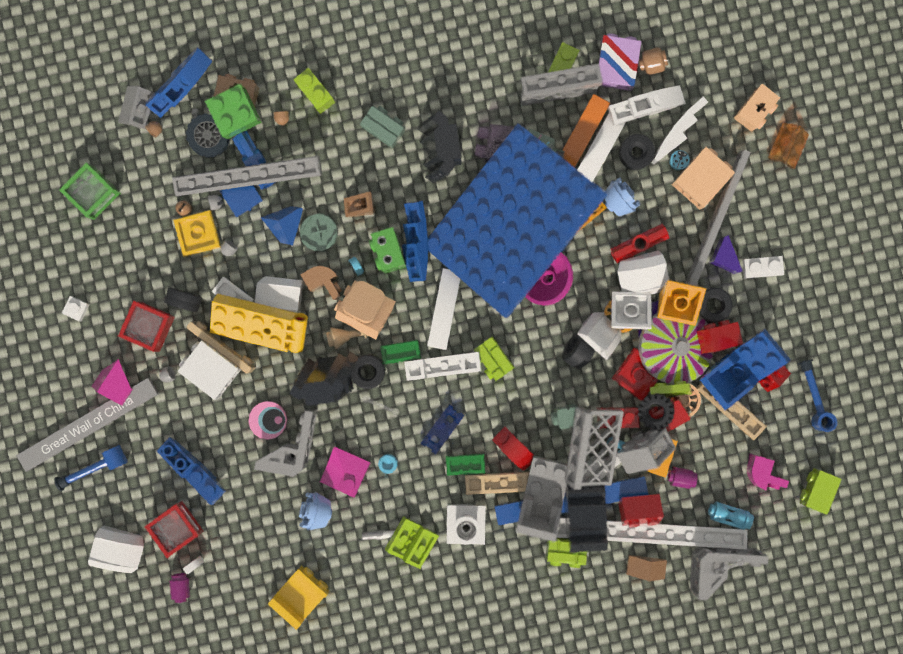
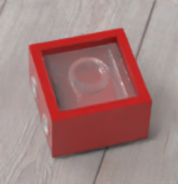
(146, 326)
(174, 529)

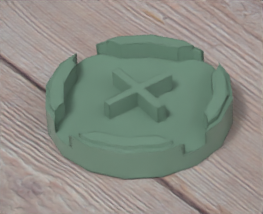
(318, 232)

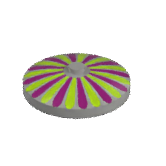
(673, 351)

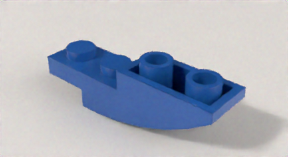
(179, 83)
(192, 470)

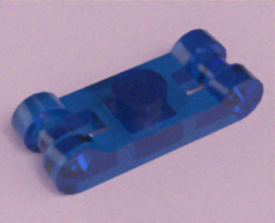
(442, 429)

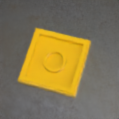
(197, 233)

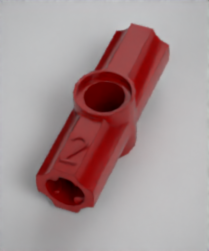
(650, 237)

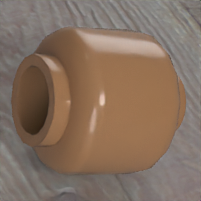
(653, 61)

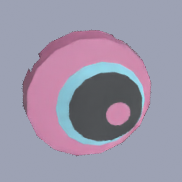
(268, 420)

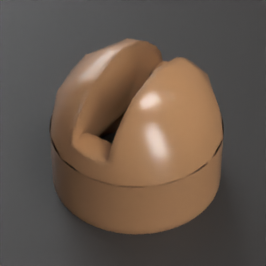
(281, 117)
(154, 128)
(187, 209)

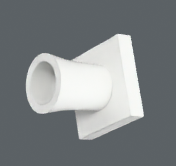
(463, 514)

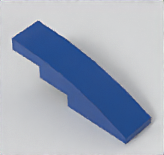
(416, 248)

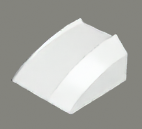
(643, 273)
(280, 293)
(598, 334)
(116, 550)

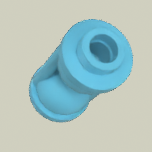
(740, 518)

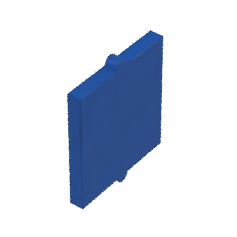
(241, 199)

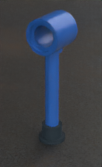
(806, 367)
(111, 458)

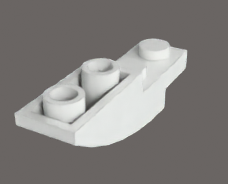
(646, 104)

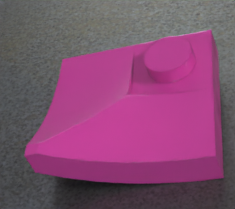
(345, 472)

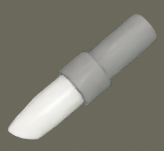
(378, 534)

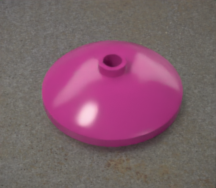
(551, 292)

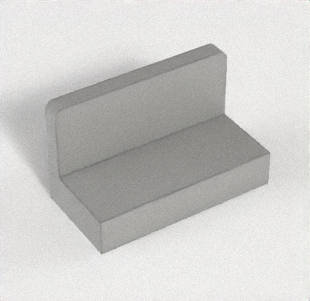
(134, 109)

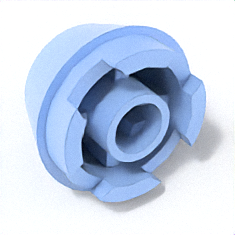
(620, 198)
(315, 511)

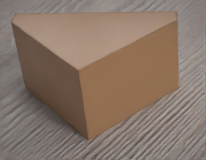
(359, 205)
(646, 568)

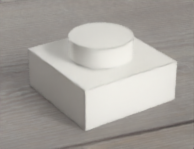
(75, 308)

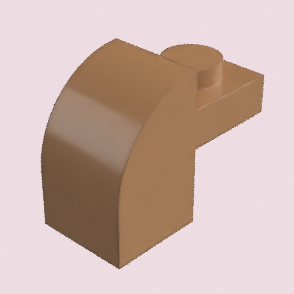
(320, 276)

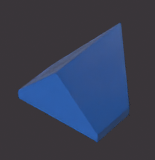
(284, 223)

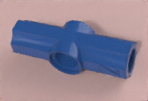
(250, 153)

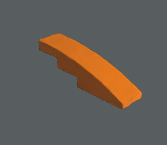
(585, 129)

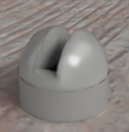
(215, 202)
(228, 248)
(167, 374)

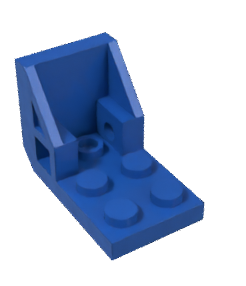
(744, 368)

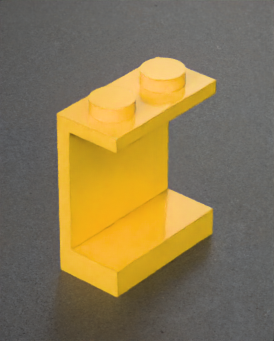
(299, 596)

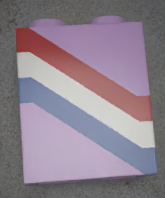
(619, 61)

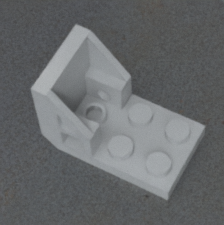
(281, 460)
(543, 499)
(713, 558)

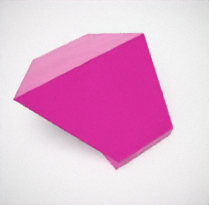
(113, 383)

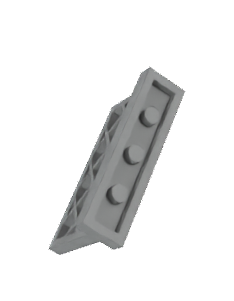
(560, 84)
(581, 448)

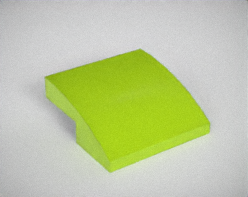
(411, 542)

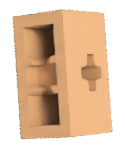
(765, 100)

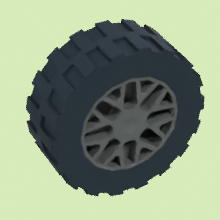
(205, 136)

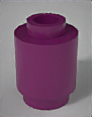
(682, 478)
(179, 587)

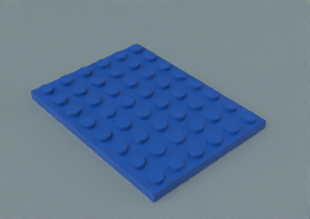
(514, 220)

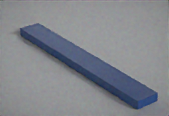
(637, 486)

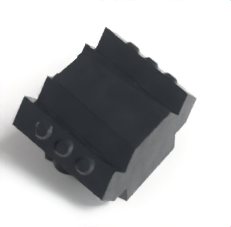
(439, 146)
(325, 380)
(586, 519)

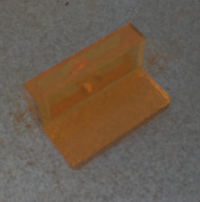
(789, 144)

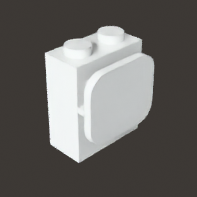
(208, 370)

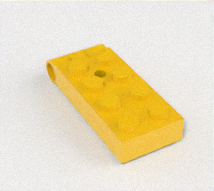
(258, 324)

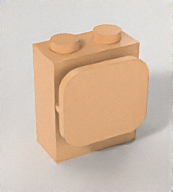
(703, 177)
(364, 308)

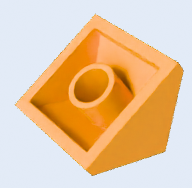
(680, 302)

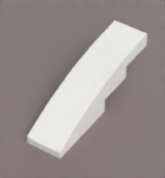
(676, 135)
(444, 310)

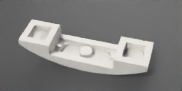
(600, 148)
(443, 366)

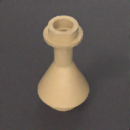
(338, 337)

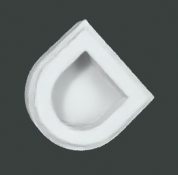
(193, 565)

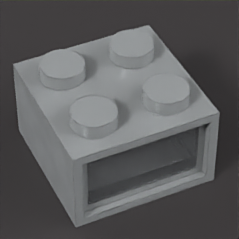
(646, 450)

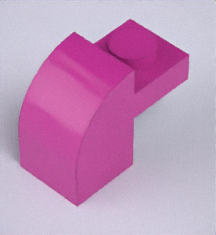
(759, 473)

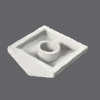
(631, 310)

